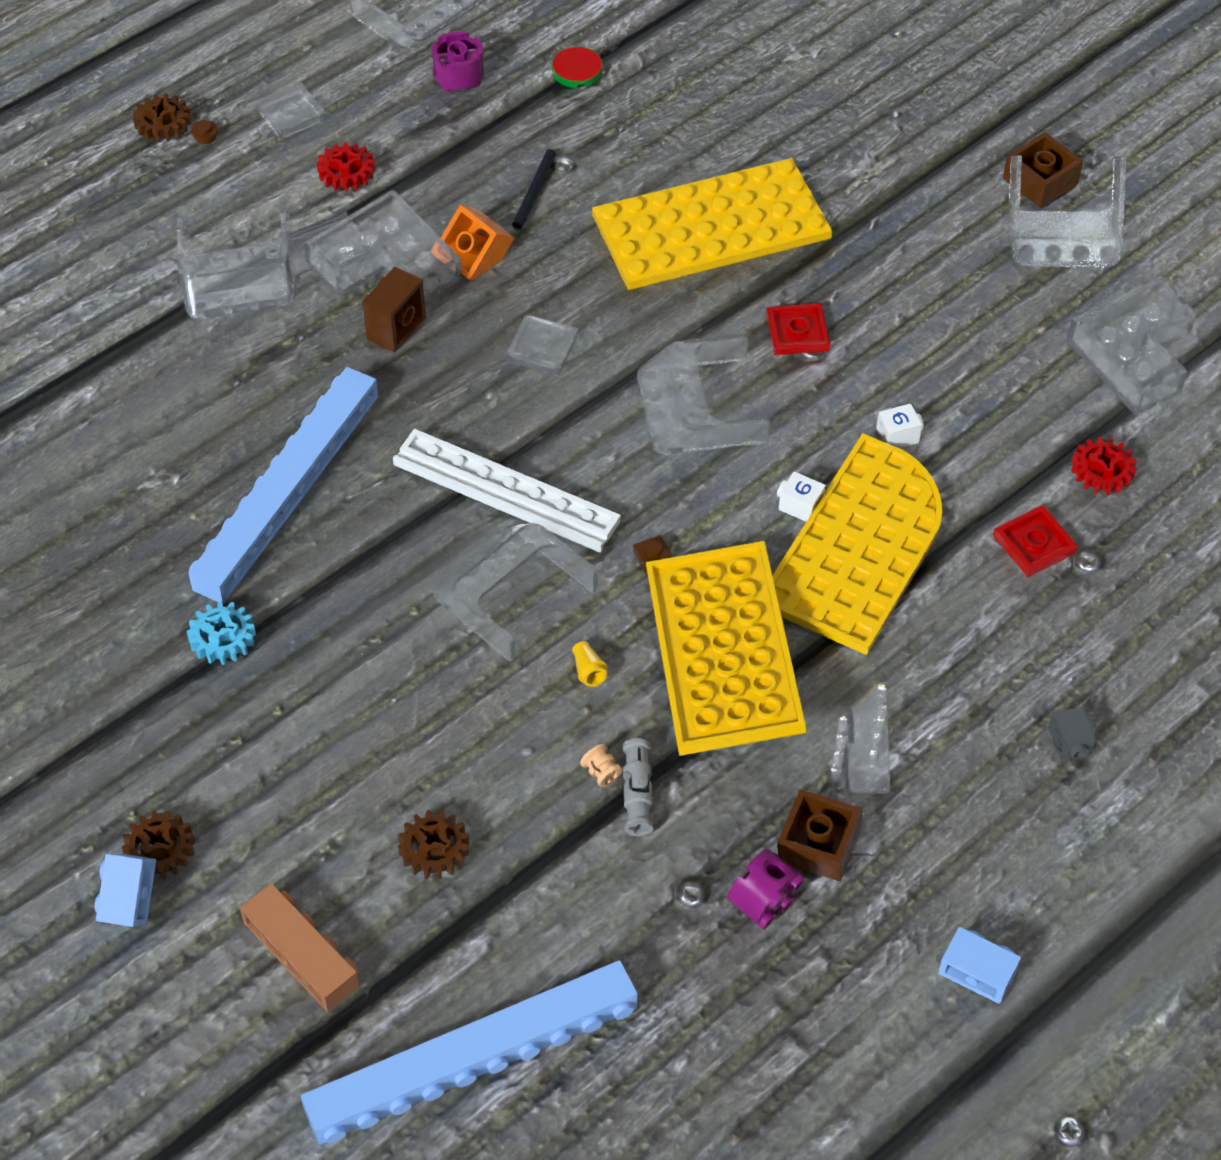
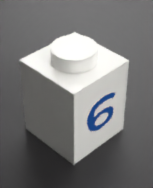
(899, 426)
(800, 495)

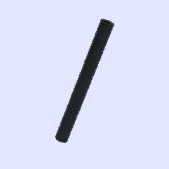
(533, 190)

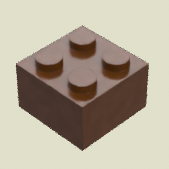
(1046, 169)
(394, 309)
(820, 835)

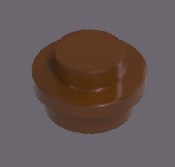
(204, 131)

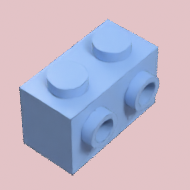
(125, 889)
(979, 964)

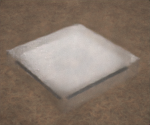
(290, 110)
(542, 345)

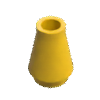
(590, 667)

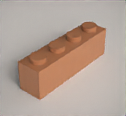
(300, 946)

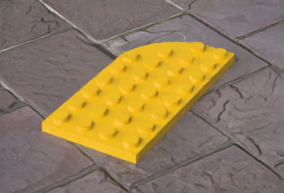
(860, 545)

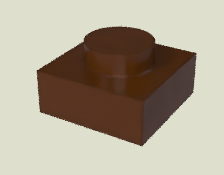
(651, 550)

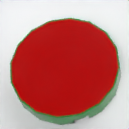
(577, 67)

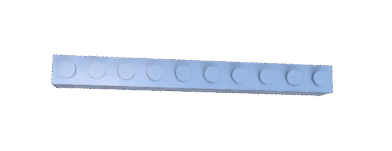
(282, 485)
(469, 1053)

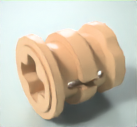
(601, 765)

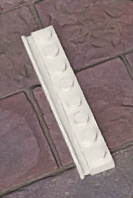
(507, 490)

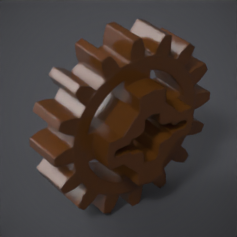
(162, 117)
(159, 841)
(433, 844)

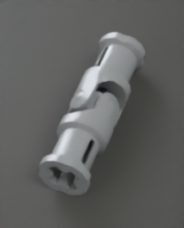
(637, 787)

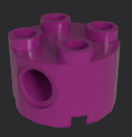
(458, 61)
(765, 888)

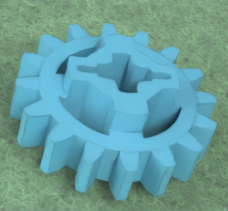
(221, 632)

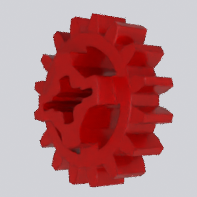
(345, 167)
(1103, 466)

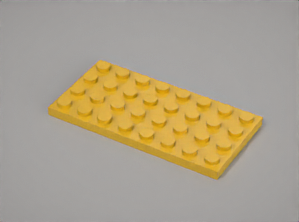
(710, 223)
(724, 649)

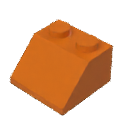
(476, 241)

